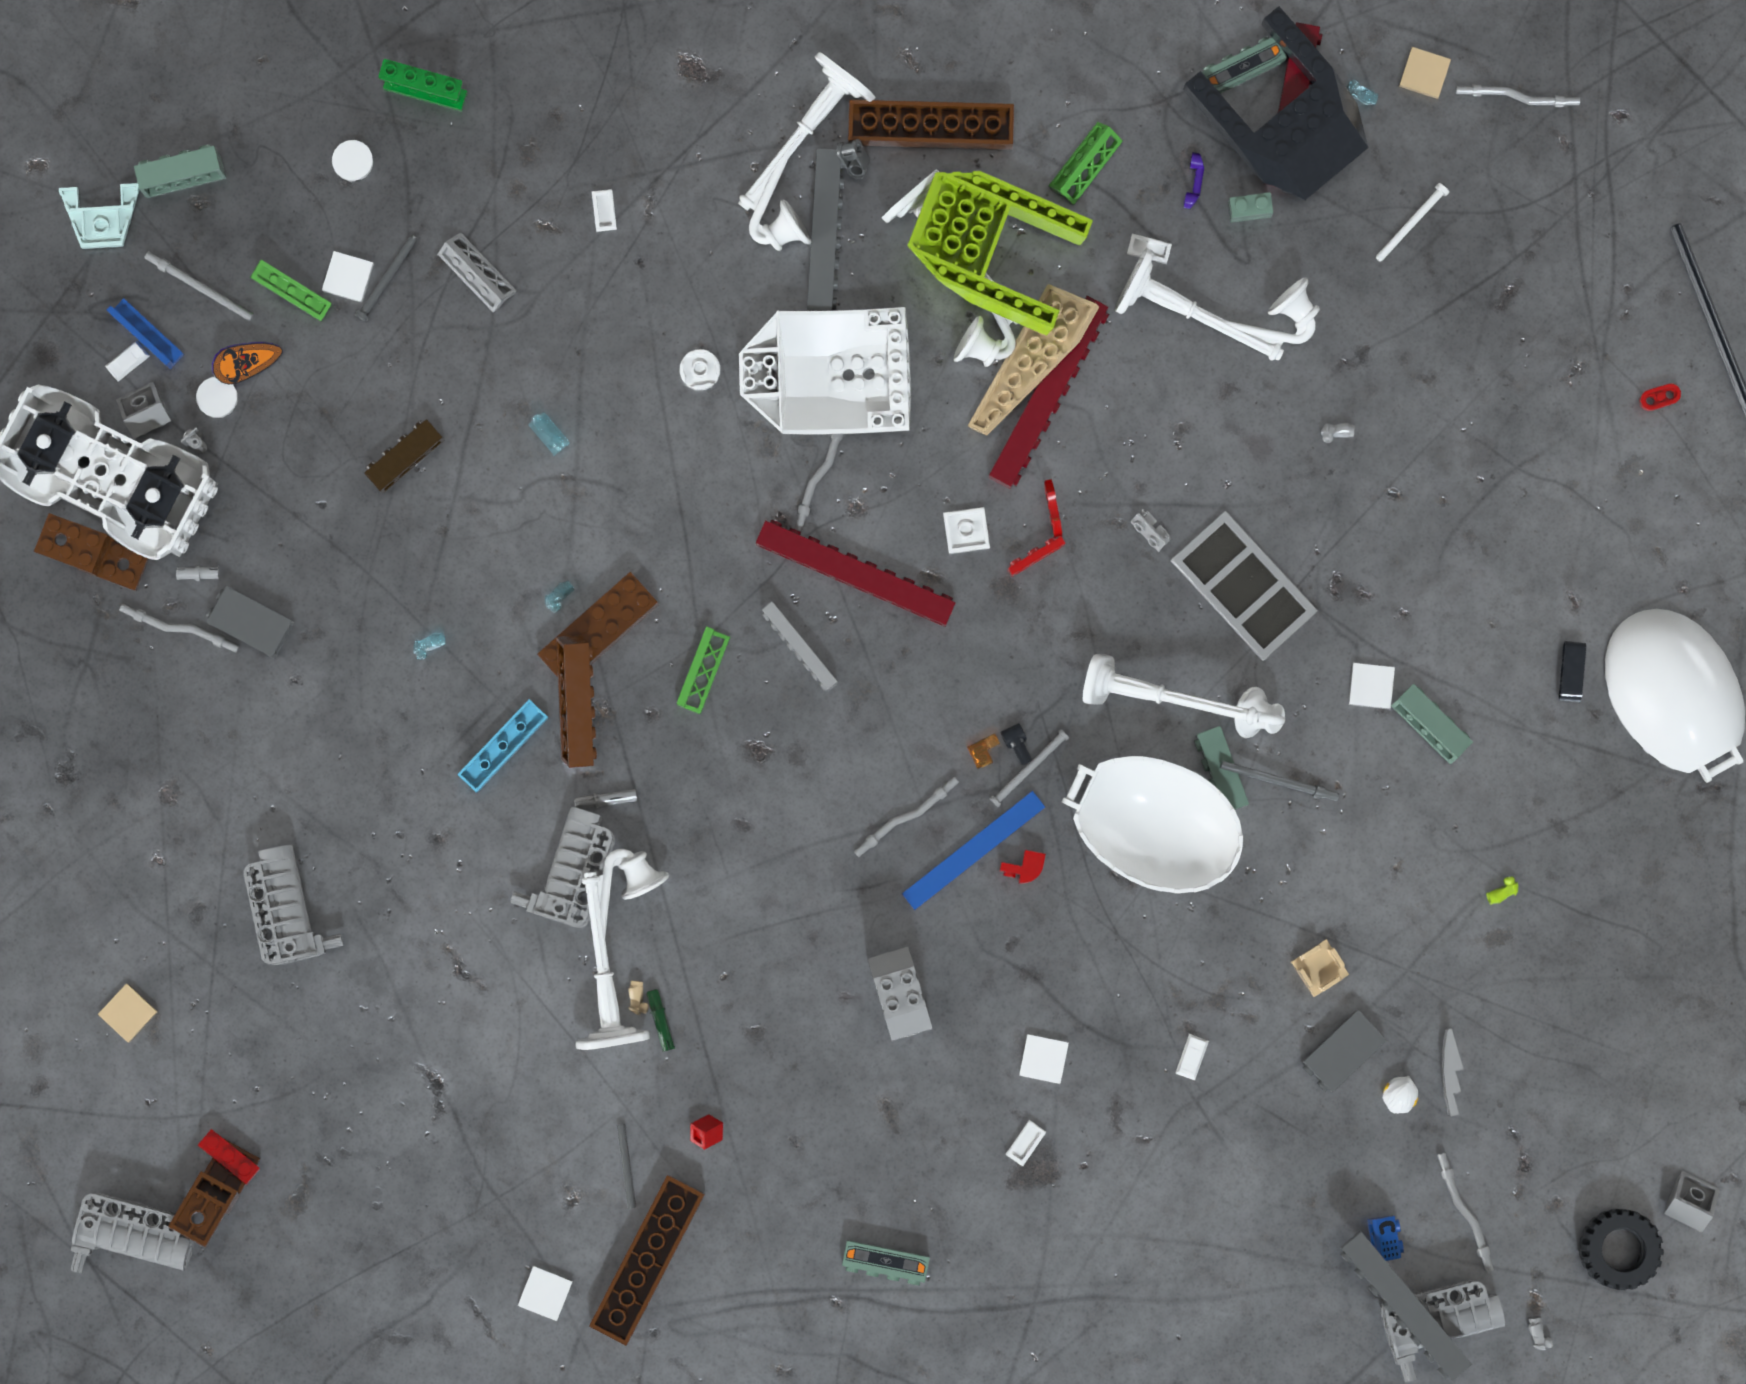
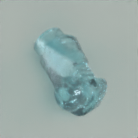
(1361, 93)
(559, 593)
(430, 643)

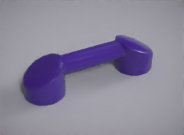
(1196, 163)

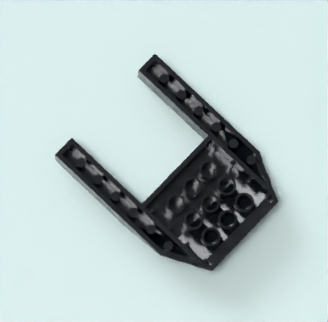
(1309, 136)

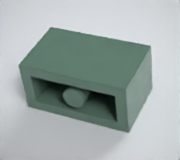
(1250, 207)

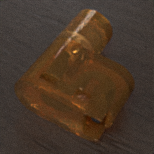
(979, 751)

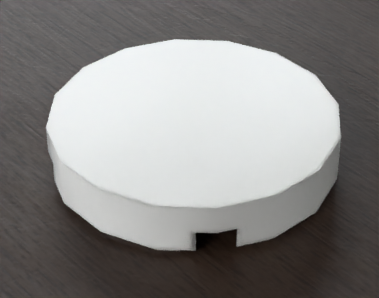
(352, 160)
(700, 369)
(216, 398)

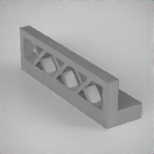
(473, 273)

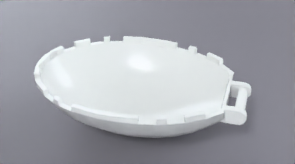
(1675, 691)
(1157, 823)

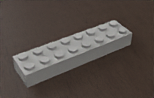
(802, 650)

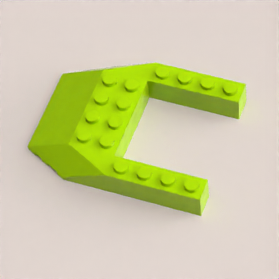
(962, 228)

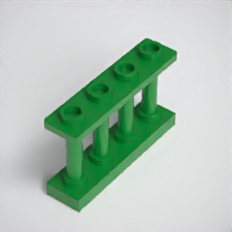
(422, 85)

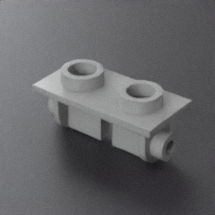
(193, 439)
(1143, 523)

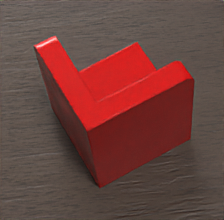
(706, 1131)

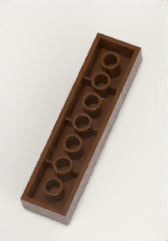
(931, 124)
(647, 1260)

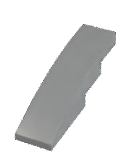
(1450, 1064)

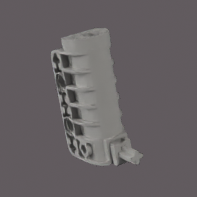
(570, 863)
(285, 909)
(127, 1233)
(1458, 1318)

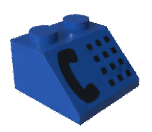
(1385, 1236)

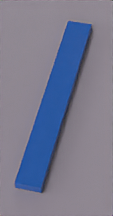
(973, 850)

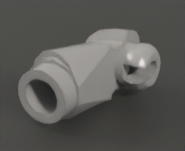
(1339, 430)
(1536, 1330)

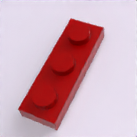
(1035, 555)
(228, 1157)

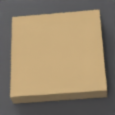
(1424, 72)
(127, 1013)

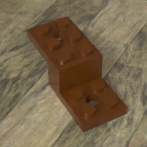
(90, 552)
(212, 1196)

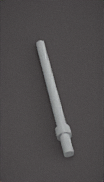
(165, 266)

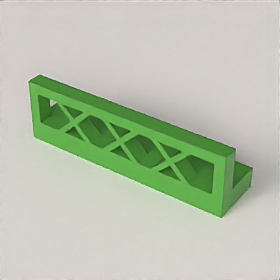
(1084, 159)
(696, 665)

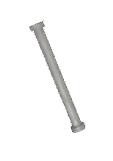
(1029, 768)

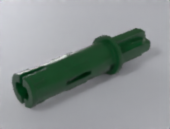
(660, 1020)

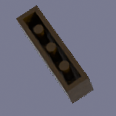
(404, 456)

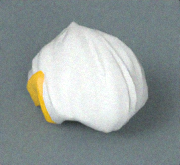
(1400, 1095)

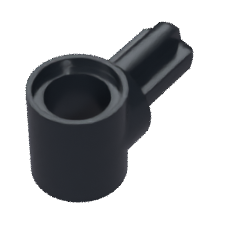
(1015, 738)

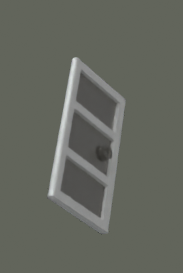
(1244, 585)

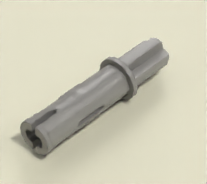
(604, 799)

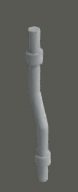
(1478, 90)
(803, 509)
(141, 616)
(872, 840)
(1483, 1250)

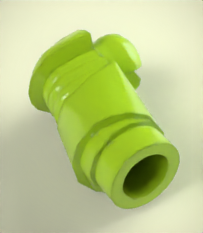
(1501, 893)

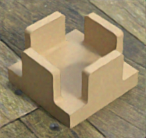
(1320, 968)

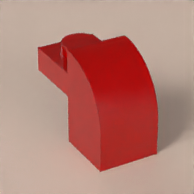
(1030, 869)

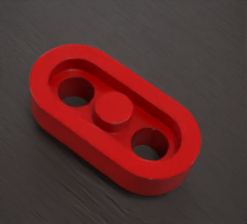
(1659, 397)

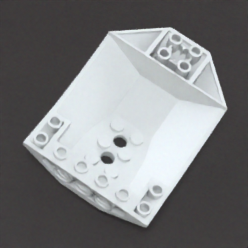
(798, 366)

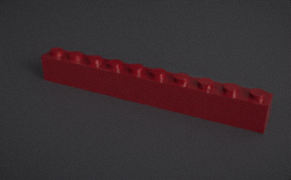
(1042, 405)
(855, 573)

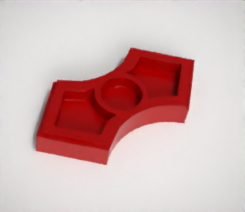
(1053, 508)

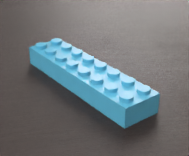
(503, 746)

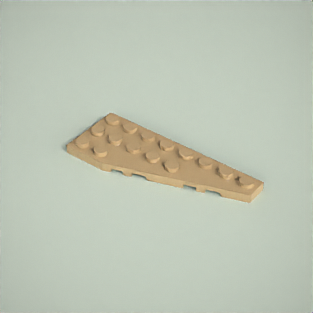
(1034, 357)

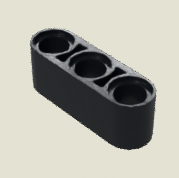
(1572, 671)

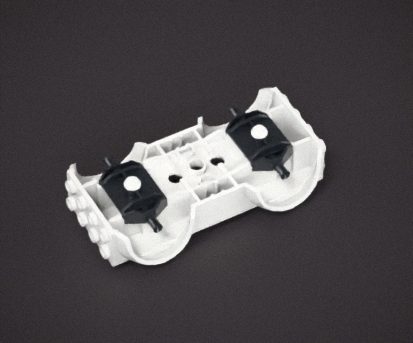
(163, 485)

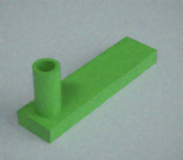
(290, 290)

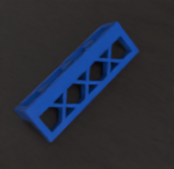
(146, 333)

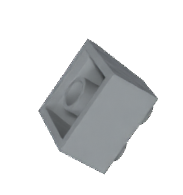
(143, 410)
(1692, 1201)

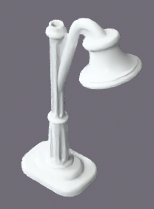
(788, 225)
(1292, 303)
(975, 341)
(1249, 715)
(640, 880)

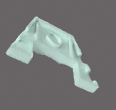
(101, 225)

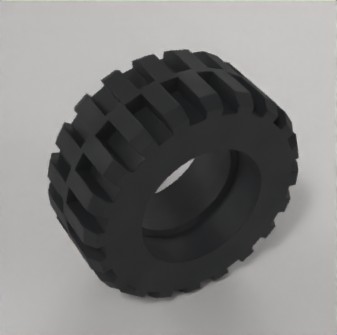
(1649, 1243)

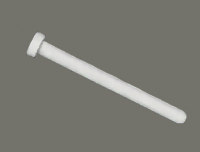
(1441, 191)

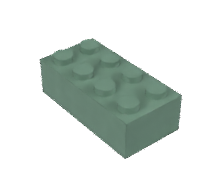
(179, 171)

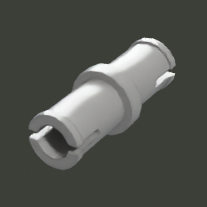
(197, 572)

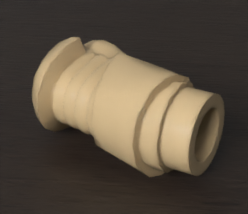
(636, 998)

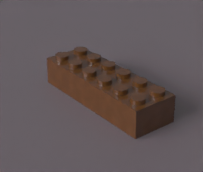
(606, 619)
(575, 701)

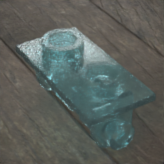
(548, 433)

